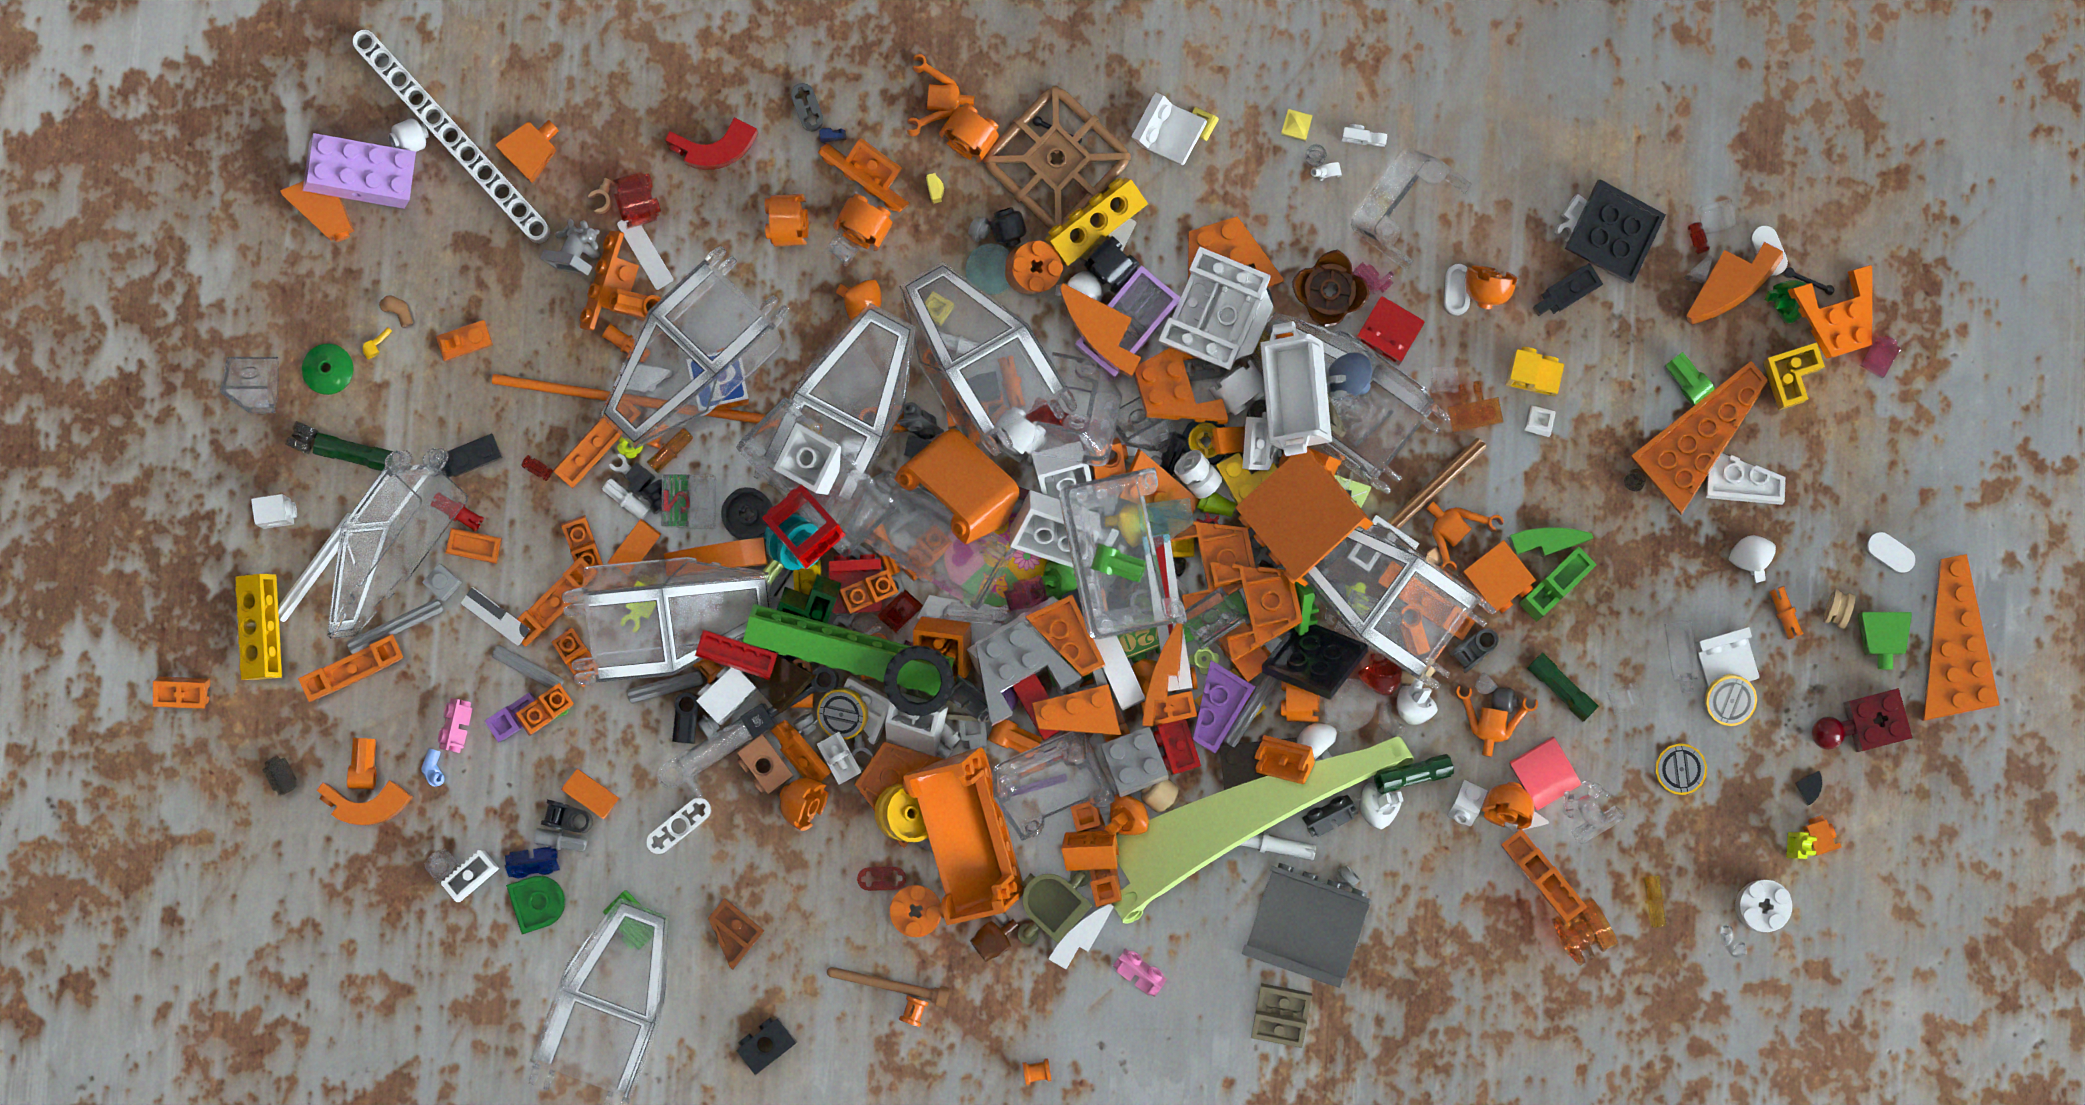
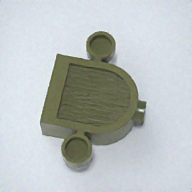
(1053, 904)

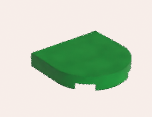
(536, 902)

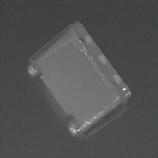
(1049, 782)

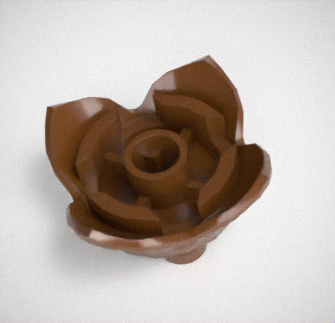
(1336, 270)

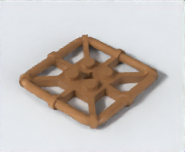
(1056, 141)

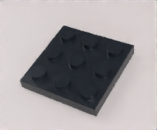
(1615, 231)
(1316, 660)

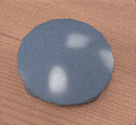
(1357, 372)

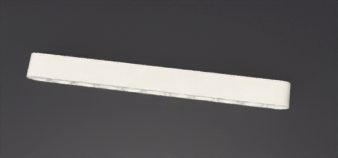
(440, 131)

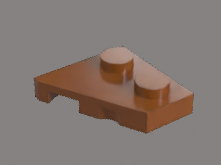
(734, 931)

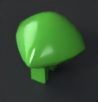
(1058, 579)

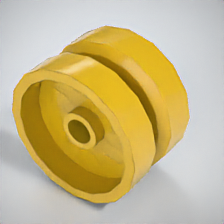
(900, 815)

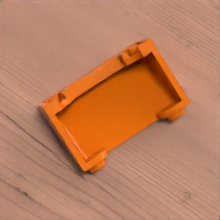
(964, 482)

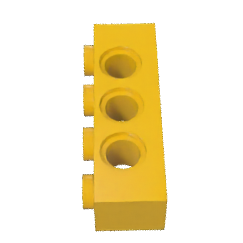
(1130, 203)
(258, 627)

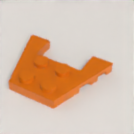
(1232, 241)
(1841, 325)
(1168, 393)
(1218, 544)
(1269, 601)
(887, 769)

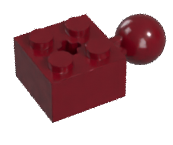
(1830, 732)

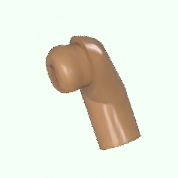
(397, 306)

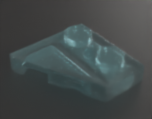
(1169, 519)

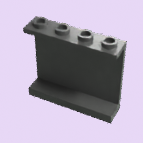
(1308, 925)

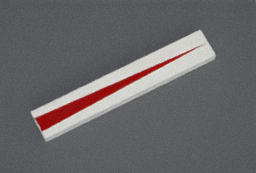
(1168, 576)

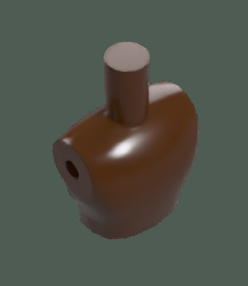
(992, 940)

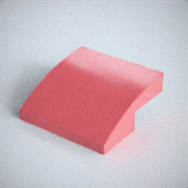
(1545, 773)

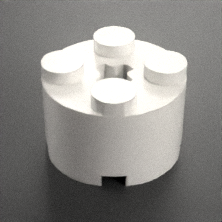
(1239, 387)
(1022, 436)
(1751, 914)

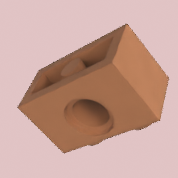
(762, 749)

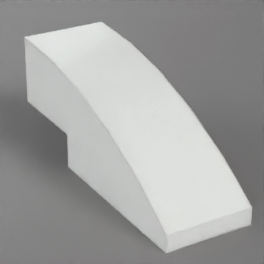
(1119, 673)
(1081, 936)

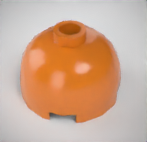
(1489, 286)
(801, 801)
(1509, 804)

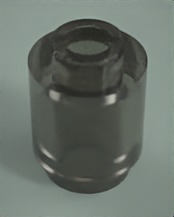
(280, 775)

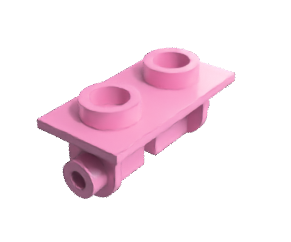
(455, 715)
(1132, 964)

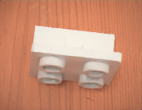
(1168, 130)
(1727, 655)

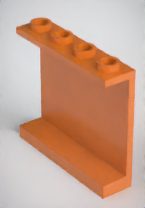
(1301, 514)

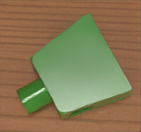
(1884, 635)

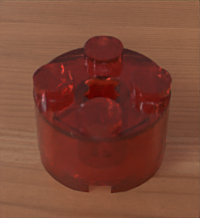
(635, 199)

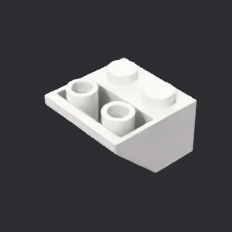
(915, 732)

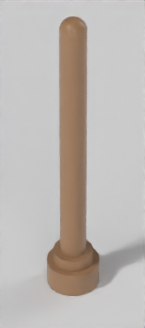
(938, 995)

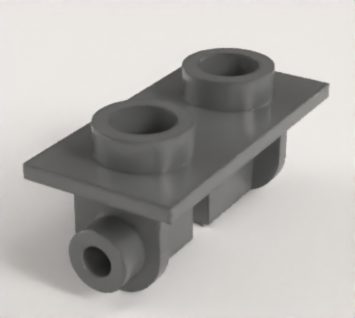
(919, 422)
(965, 693)
(1340, 809)

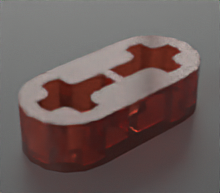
(881, 885)

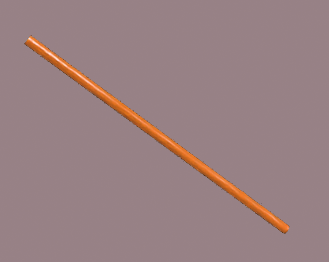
(603, 395)

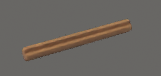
(1437, 483)

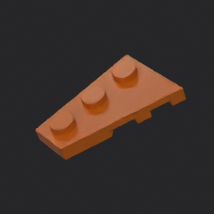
(1168, 486)
(1066, 631)
(1079, 712)

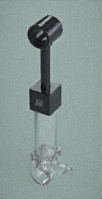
(747, 727)

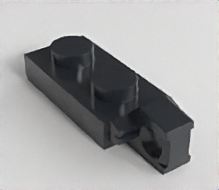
(1569, 290)
(472, 456)

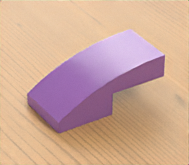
(504, 721)

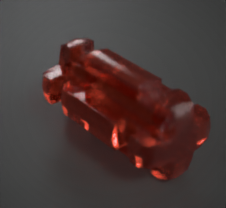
(1698, 238)
(537, 468)

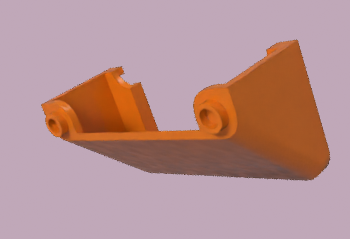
(967, 836)

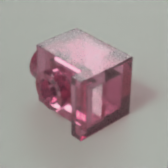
(1025, 593)

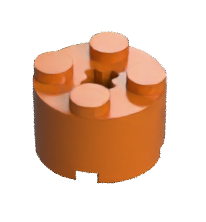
(970, 133)
(787, 220)
(863, 222)
(1020, 262)
(1299, 704)
(901, 908)

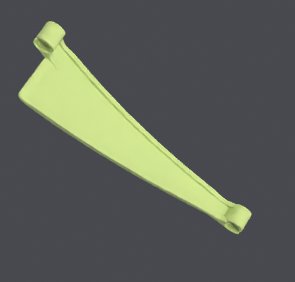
(1208, 828)

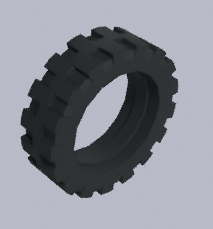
(921, 708)

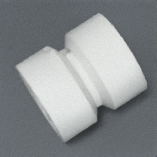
(1198, 474)

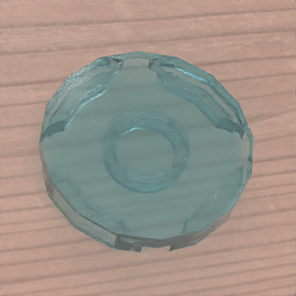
(987, 268)

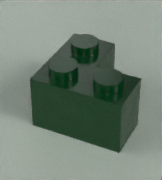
(815, 606)

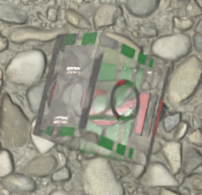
(689, 501)
(1212, 618)

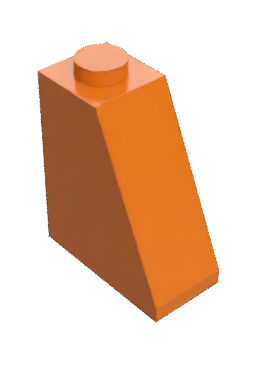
(321, 210)

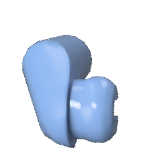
(430, 769)

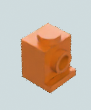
(1825, 834)

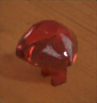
(1381, 676)

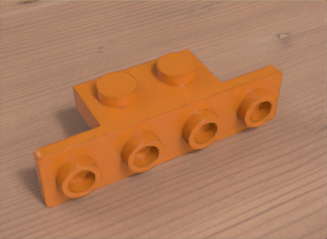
(869, 169)
(610, 274)

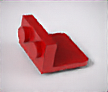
(851, 572)
(1177, 746)

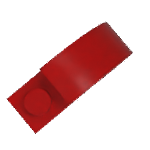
(717, 155)

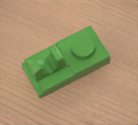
(1306, 598)

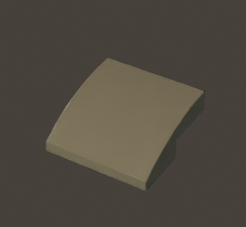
(1281, 1015)

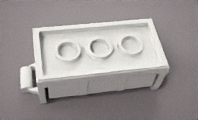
(1295, 390)

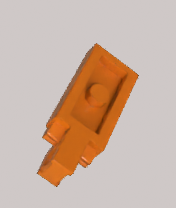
(800, 752)

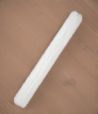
(310, 574)

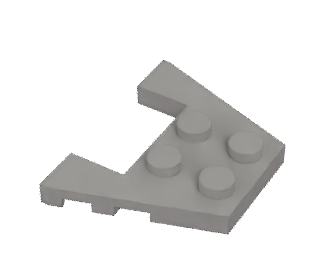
(1012, 658)

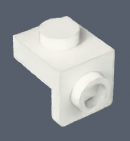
(1467, 803)

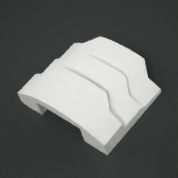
(1219, 310)

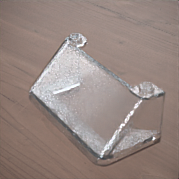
(1117, 516)

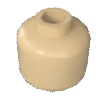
(1160, 796)

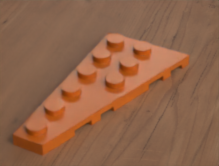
(1691, 445)
(1958, 656)

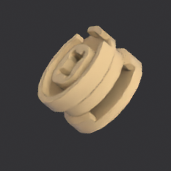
(1839, 608)

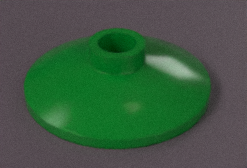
(339, 374)

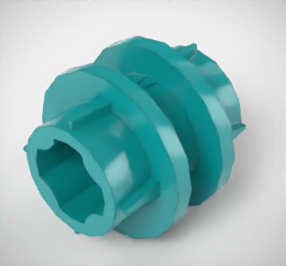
(797, 530)

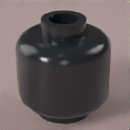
(1008, 226)

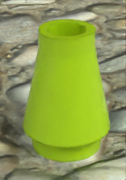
(1216, 505)

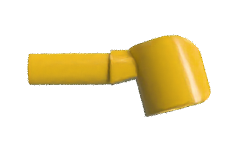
(369, 347)

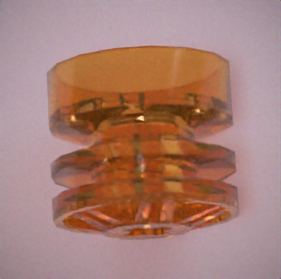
(1583, 932)

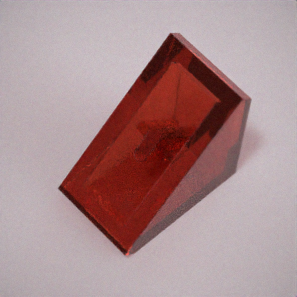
(900, 611)

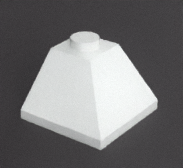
(809, 460)

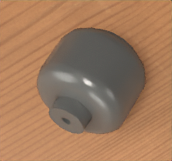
(1504, 699)

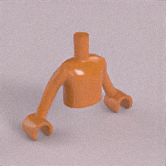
(940, 97)
(1453, 528)
(1492, 722)

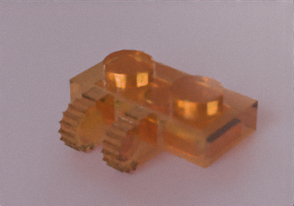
(1474, 414)

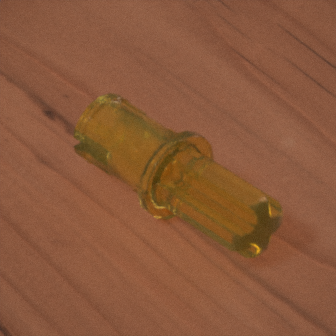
(1655, 901)

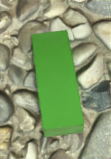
(1547, 540)
(1557, 584)

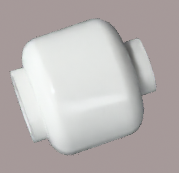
(409, 135)

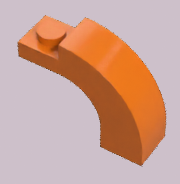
(376, 811)

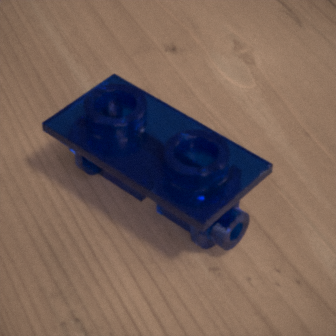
(520, 865)

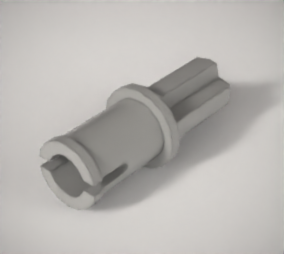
(560, 840)

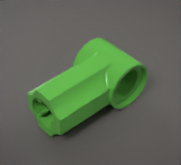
(1693, 384)
(1112, 561)

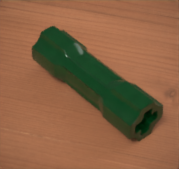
(348, 451)
(1576, 700)
(1428, 770)

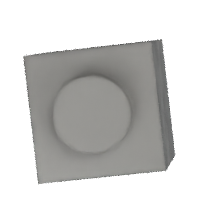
(442, 582)

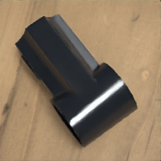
(685, 722)

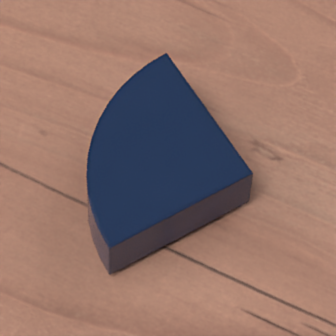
(830, 135)

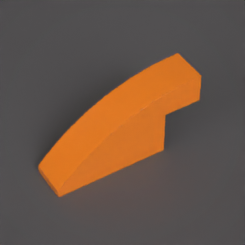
(1733, 282)
(1101, 329)
(730, 554)

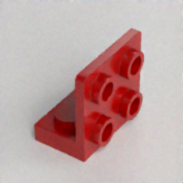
(1390, 330)

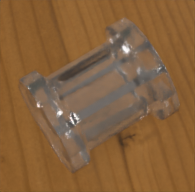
(842, 250)

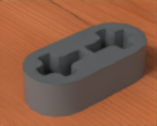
(812, 104)
(1203, 374)

